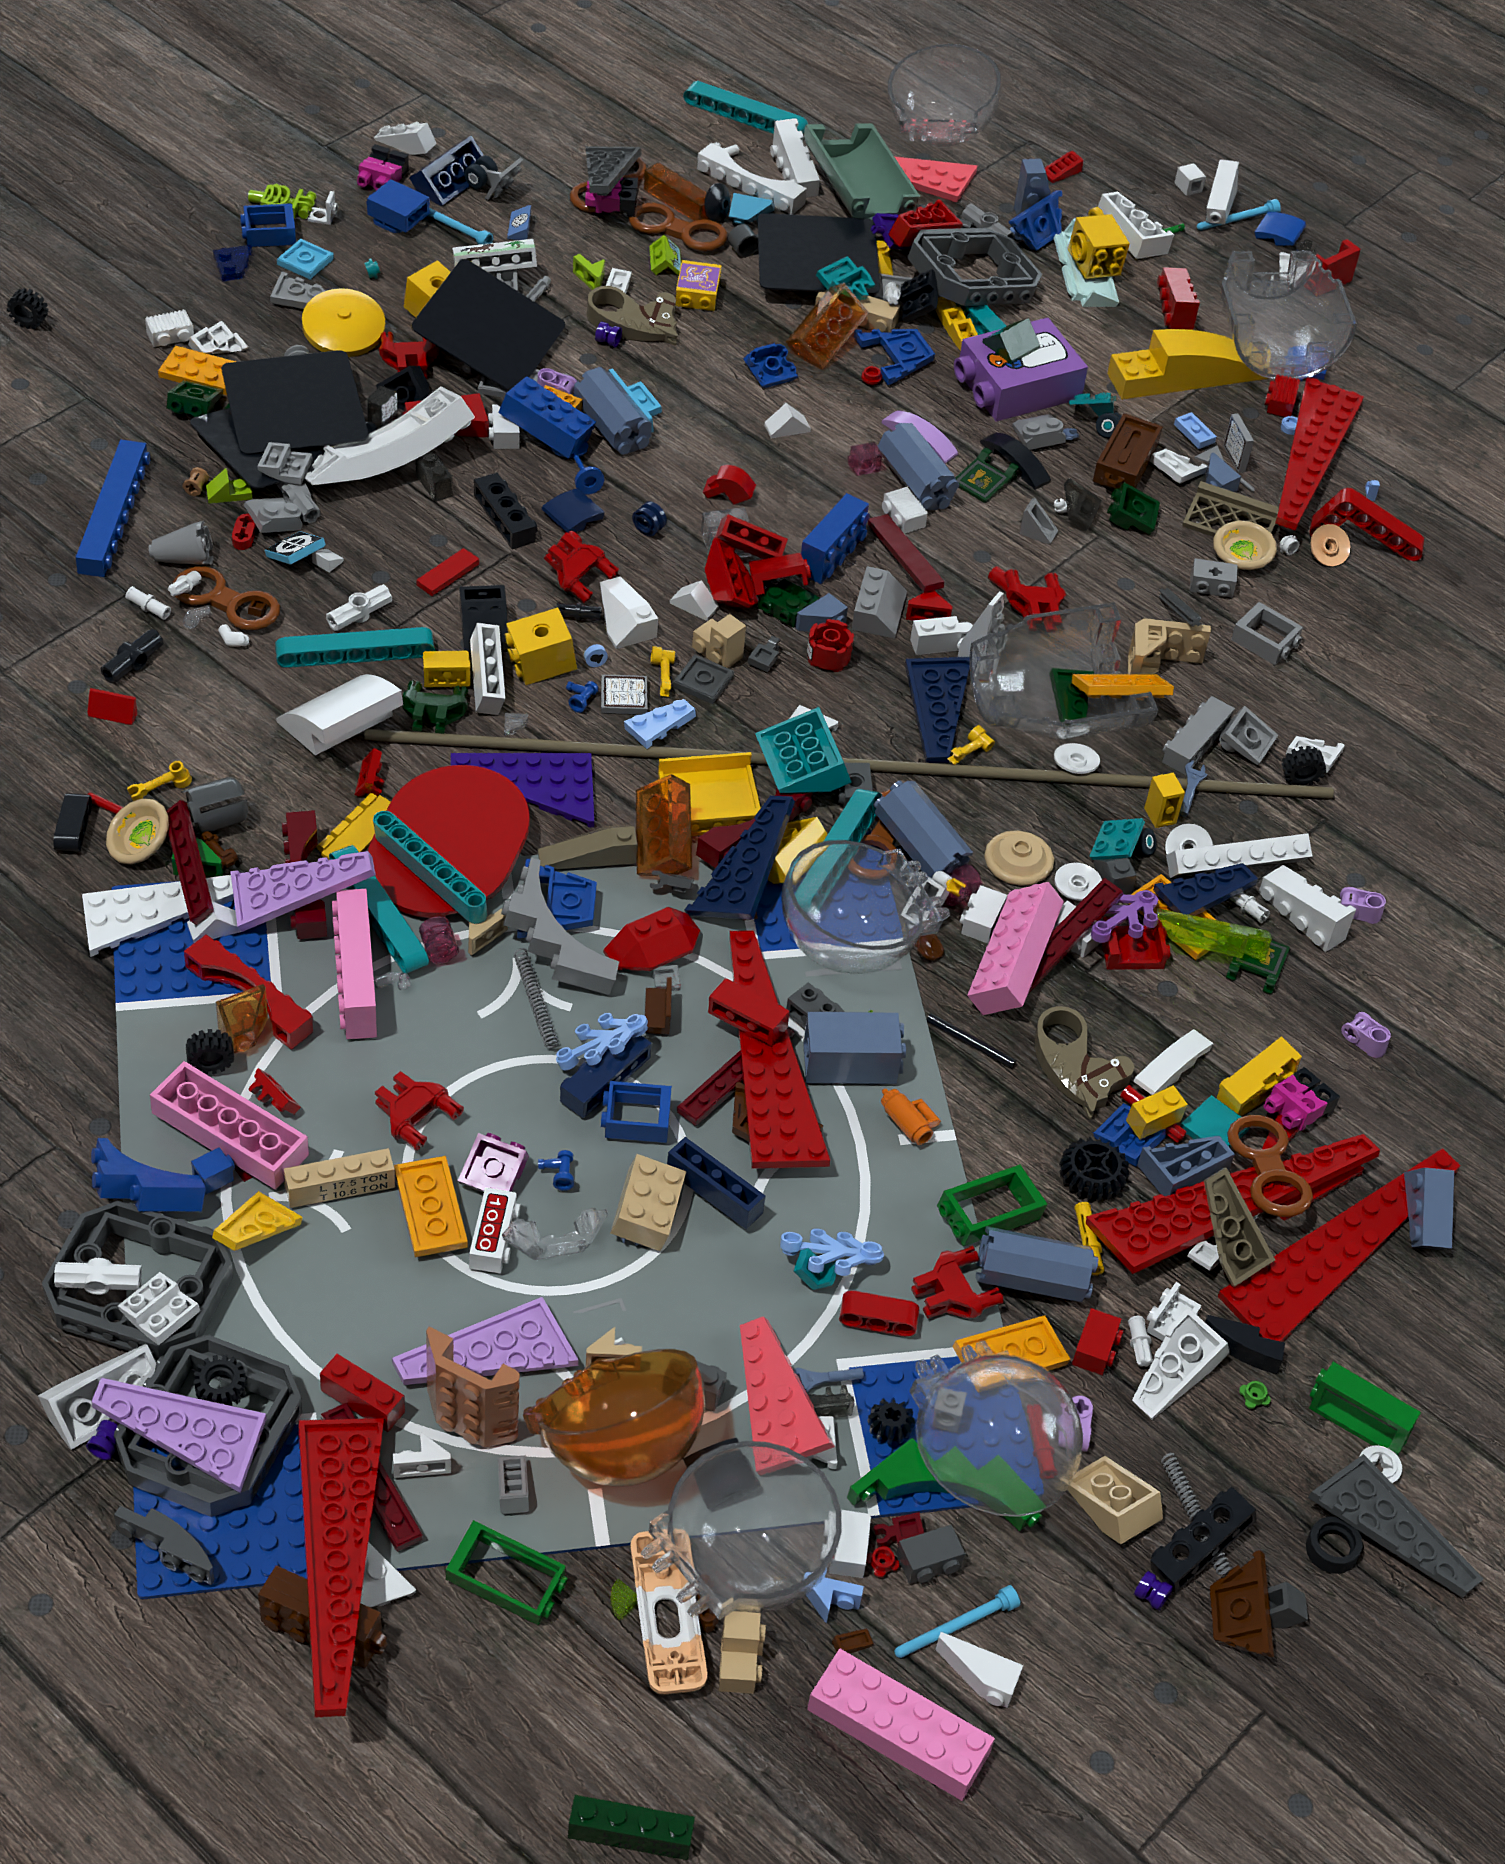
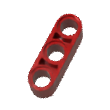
(879, 1313)

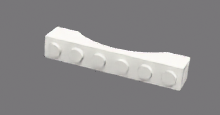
(718, 164)
(1255, 852)

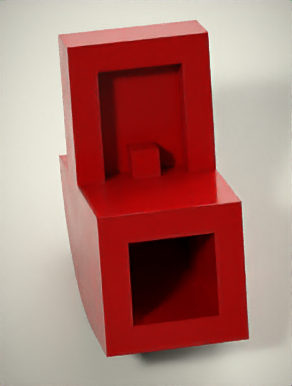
(732, 482)

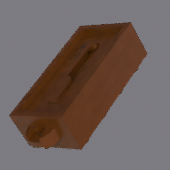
(1127, 452)
(285, 1607)

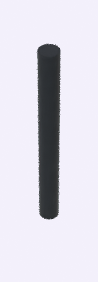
(971, 1040)

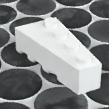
(1307, 907)

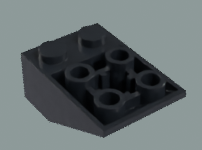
(483, 606)

